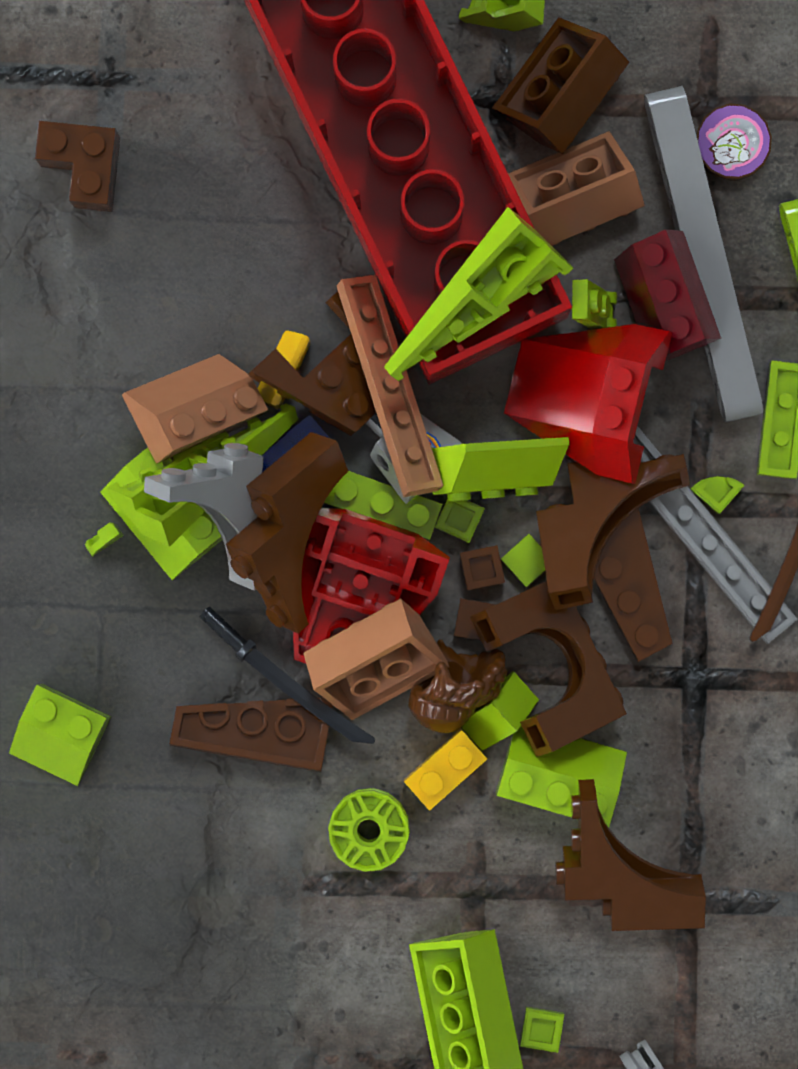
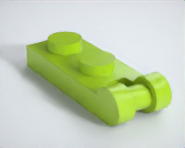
(592, 305)

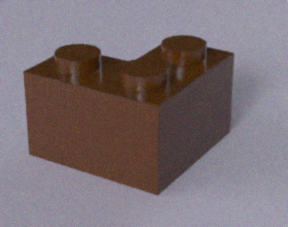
(90, 155)

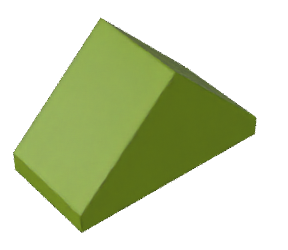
(501, 715)

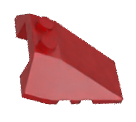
(589, 391)
(359, 567)

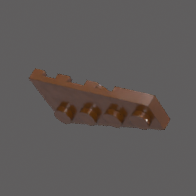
(631, 589)
(255, 730)

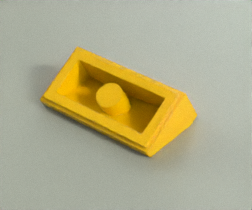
(293, 348)

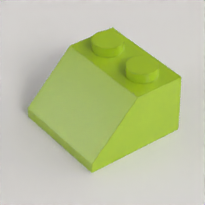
(58, 733)

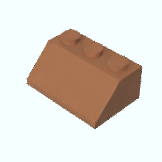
(578, 188)
(193, 406)
(374, 660)

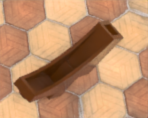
(286, 505)
(578, 532)
(631, 889)

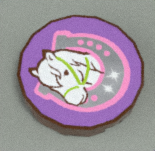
(733, 142)

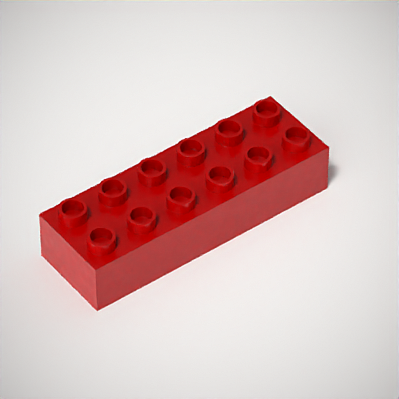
(402, 155)

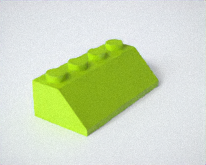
(466, 1002)

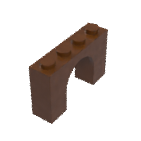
(590, 694)

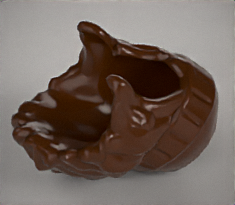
(455, 692)

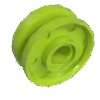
(362, 852)

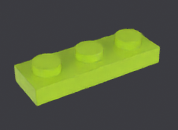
(780, 423)
(384, 504)

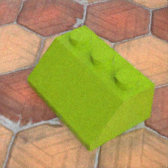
(498, 467)
(190, 546)
(554, 777)

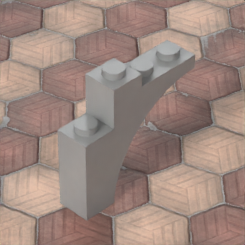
(217, 489)

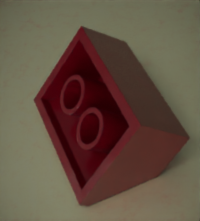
(667, 291)

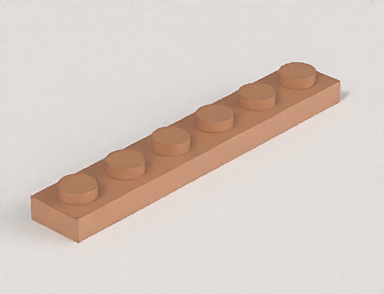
(392, 399)

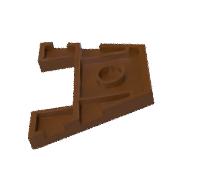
(332, 389)

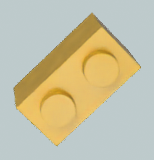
(445, 769)

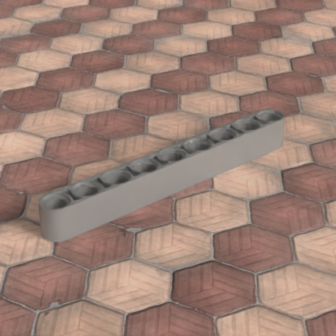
(695, 216)

